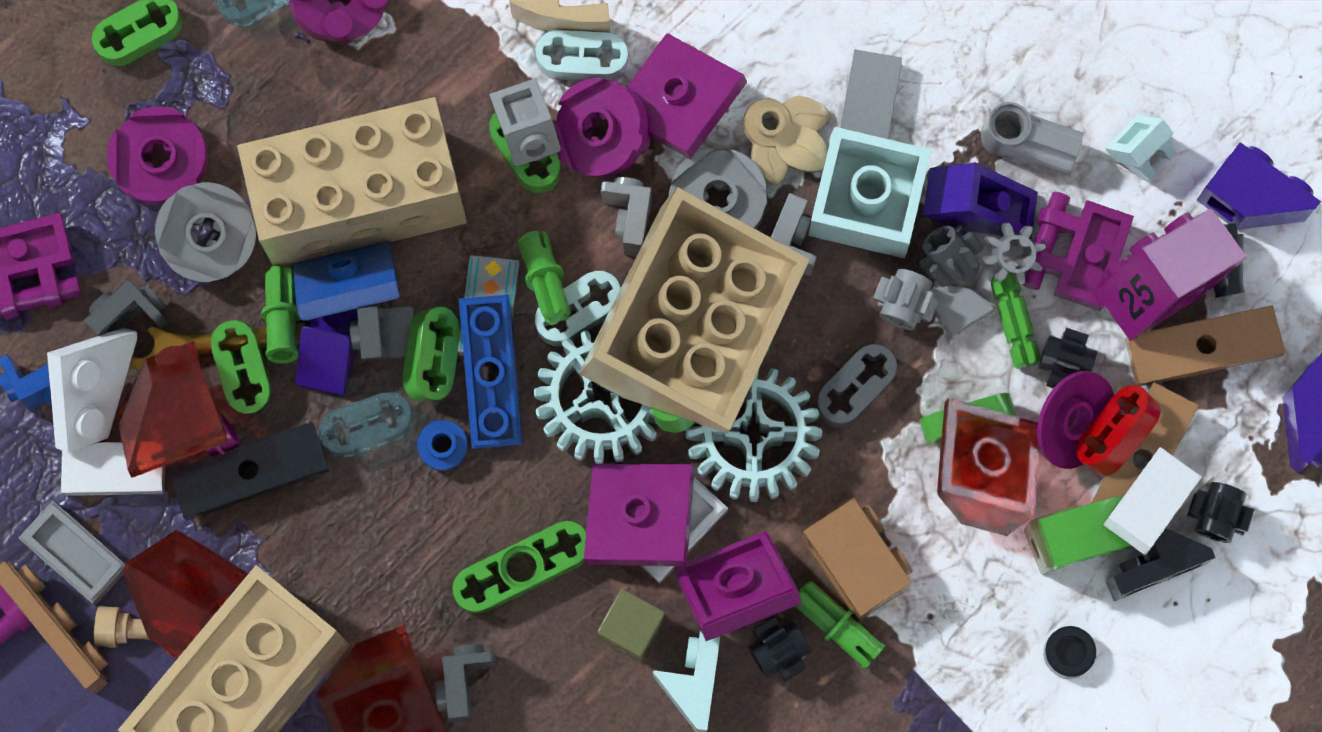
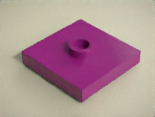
(684, 93)
(639, 514)
(737, 585)

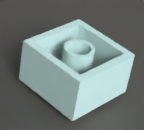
(869, 192)

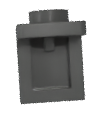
(123, 306)
(381, 331)
(453, 691)

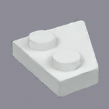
(88, 387)

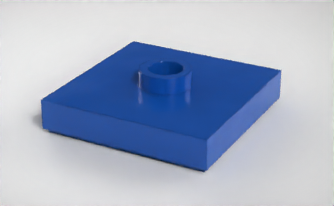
(345, 281)

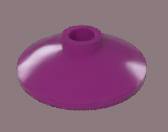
(1068, 414)

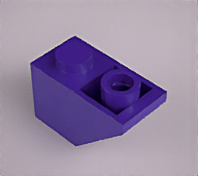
(1256, 193)
(1304, 417)

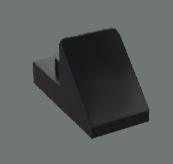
(1168, 557)

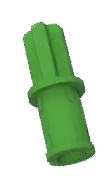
(544, 276)
(280, 315)
(839, 625)

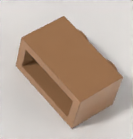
(857, 558)

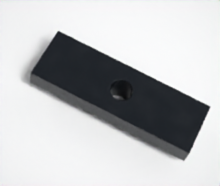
(219, 478)

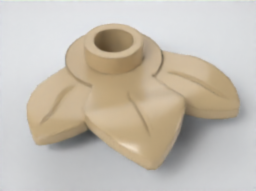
(793, 140)

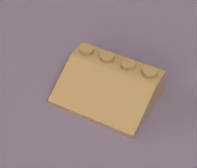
(695, 314)

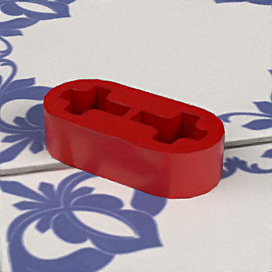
(1118, 430)

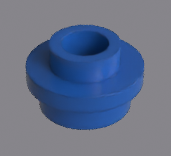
(446, 460)

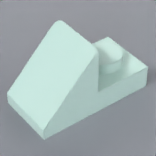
(693, 693)

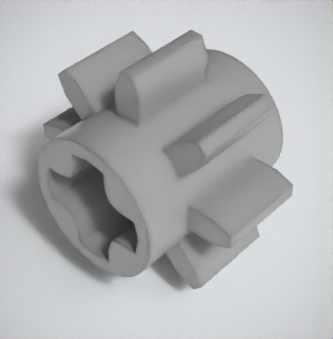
(1023, 262)
(905, 299)

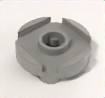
(729, 171)
(230, 218)

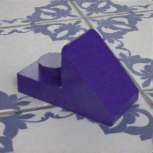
(327, 353)

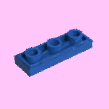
(490, 338)

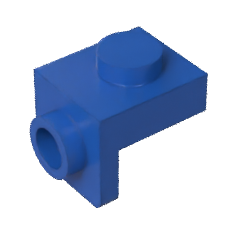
(29, 389)

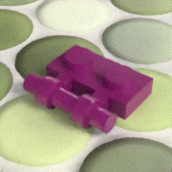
(1094, 248)
(31, 249)

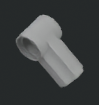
(1037, 139)

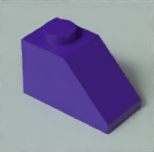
(978, 199)

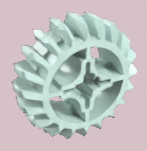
(582, 410)
(776, 435)

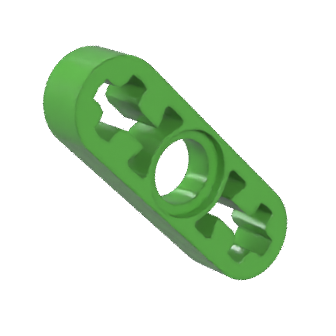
(492, 594)

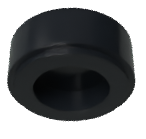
(1069, 652)

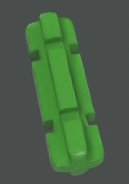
(1016, 322)

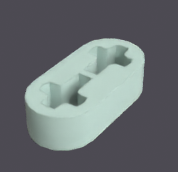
(581, 44)
(586, 317)

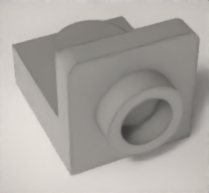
(525, 122)
(634, 222)
(793, 227)

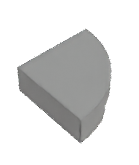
(959, 308)

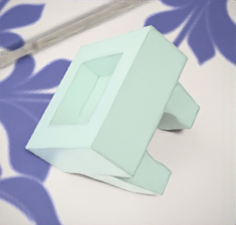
(1140, 142)

